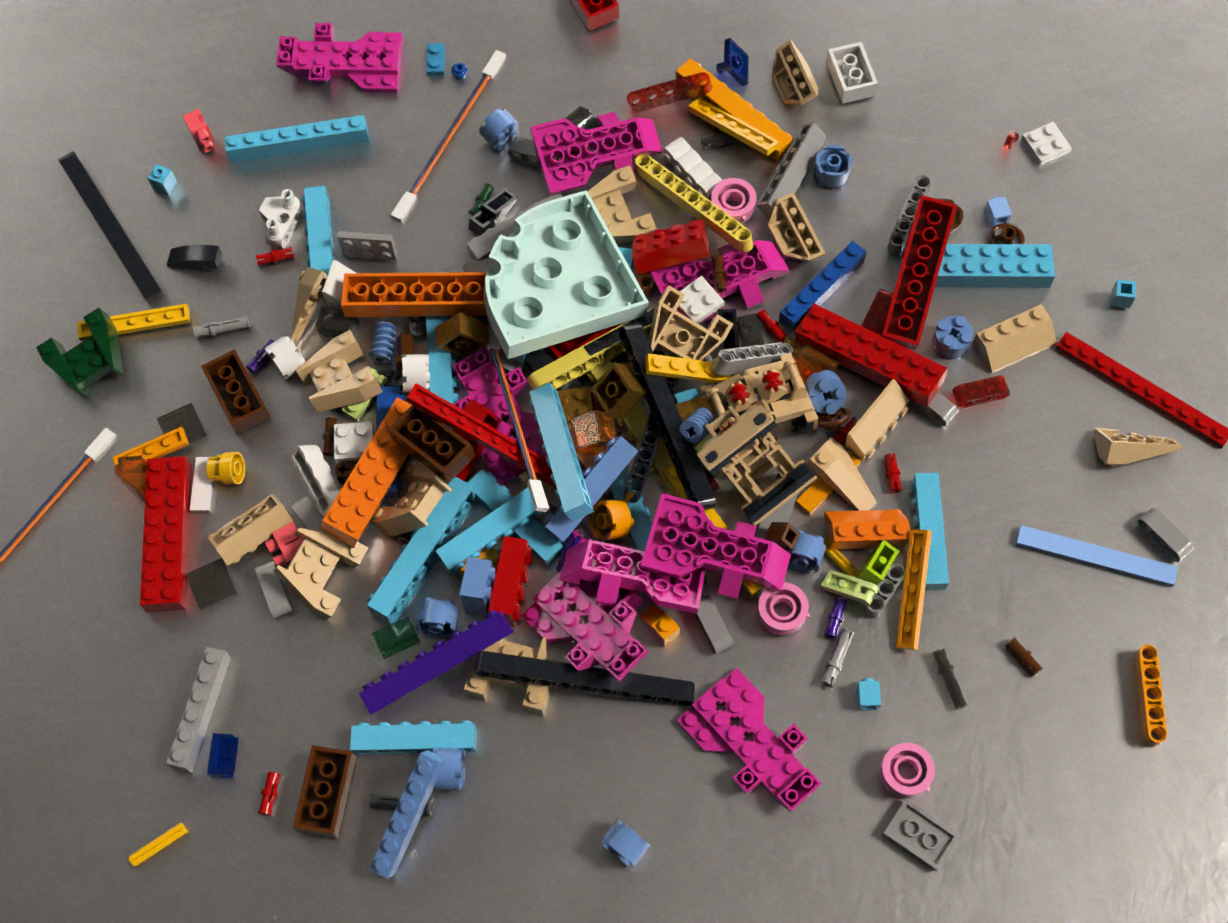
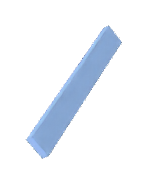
(1097, 555)

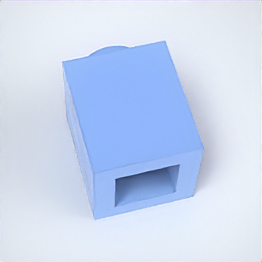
(997, 211)

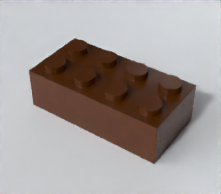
(235, 391)
(431, 443)
(324, 792)

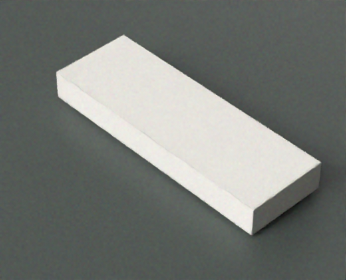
(202, 488)

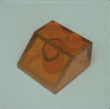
(812, 360)
(592, 432)
(133, 472)

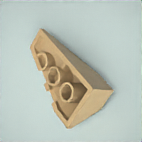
(1125, 449)

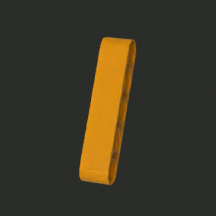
(1146, 704)

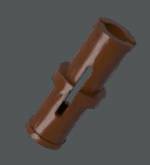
(719, 274)
(328, 436)
(1024, 656)

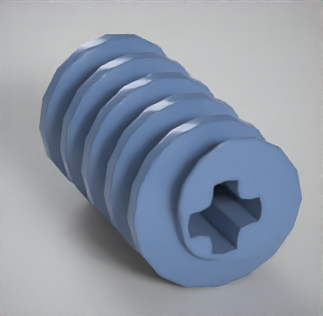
(382, 342)
(694, 427)

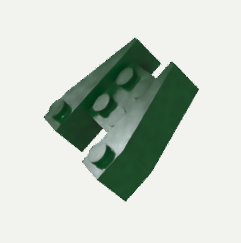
(90, 358)

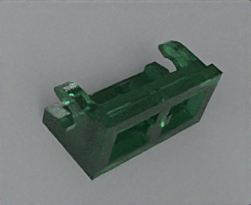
(396, 637)

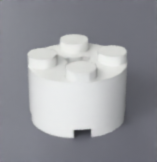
(284, 356)
(415, 370)

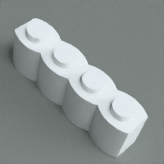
(691, 167)
(317, 476)

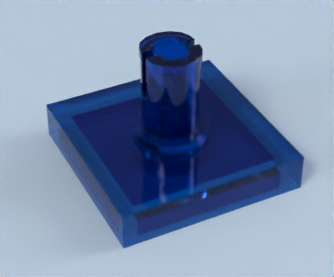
(735, 62)

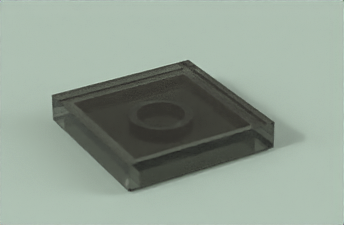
(187, 419)
(211, 583)

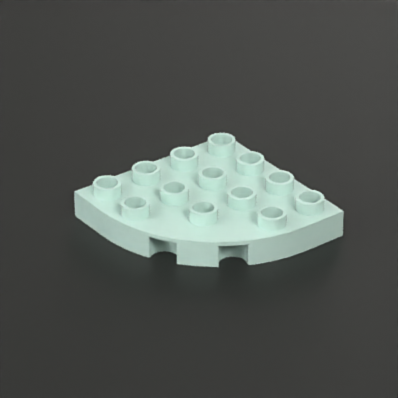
(558, 278)

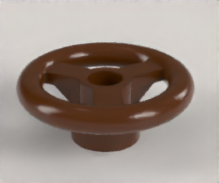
(1007, 230)
(832, 421)

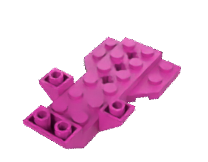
(369, 62)
(614, 143)
(742, 269)
(483, 386)
(732, 552)
(619, 567)
(600, 641)
(767, 759)

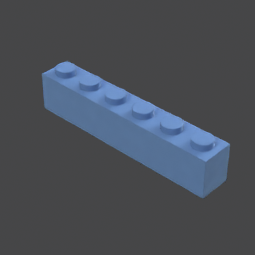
(597, 481)
(407, 814)

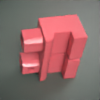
(199, 130)
(287, 542)

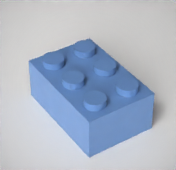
(477, 586)

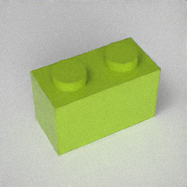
(878, 563)

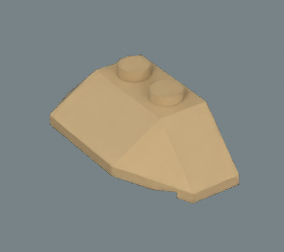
(793, 75)
(793, 230)

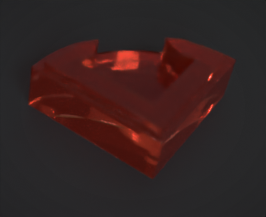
(1011, 139)

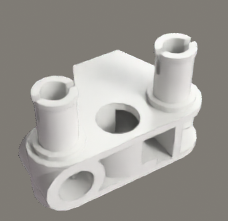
(281, 218)

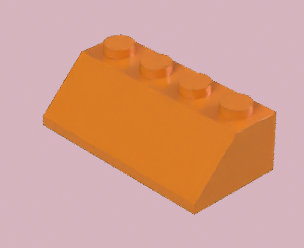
(866, 528)

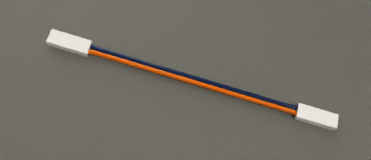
(409, 197)
(93, 453)
(535, 486)

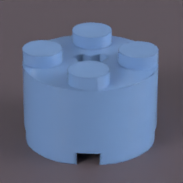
(499, 129)
(832, 166)
(952, 337)
(826, 391)
(807, 553)
(437, 618)
(453, 772)
(625, 842)

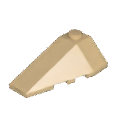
(308, 297)
(840, 473)

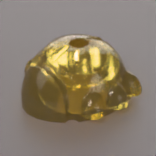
(794, 345)

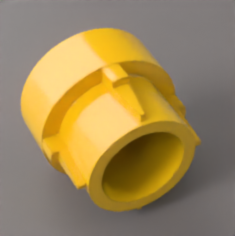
(226, 468)

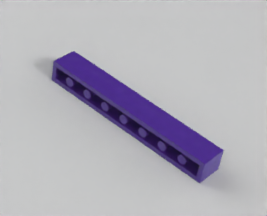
(432, 664)

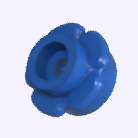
(459, 74)

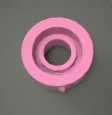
(735, 190)
(793, 597)
(919, 759)

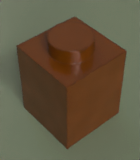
(782, 534)

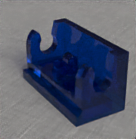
(223, 756)

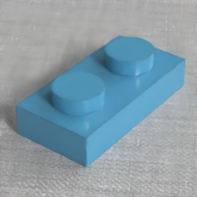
(435, 59)

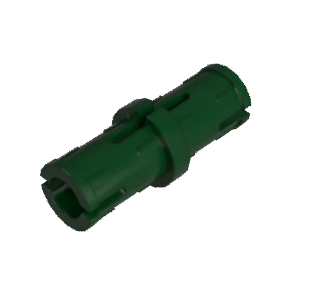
(480, 199)

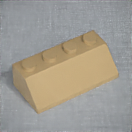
(1015, 338)
(877, 421)
(250, 529)

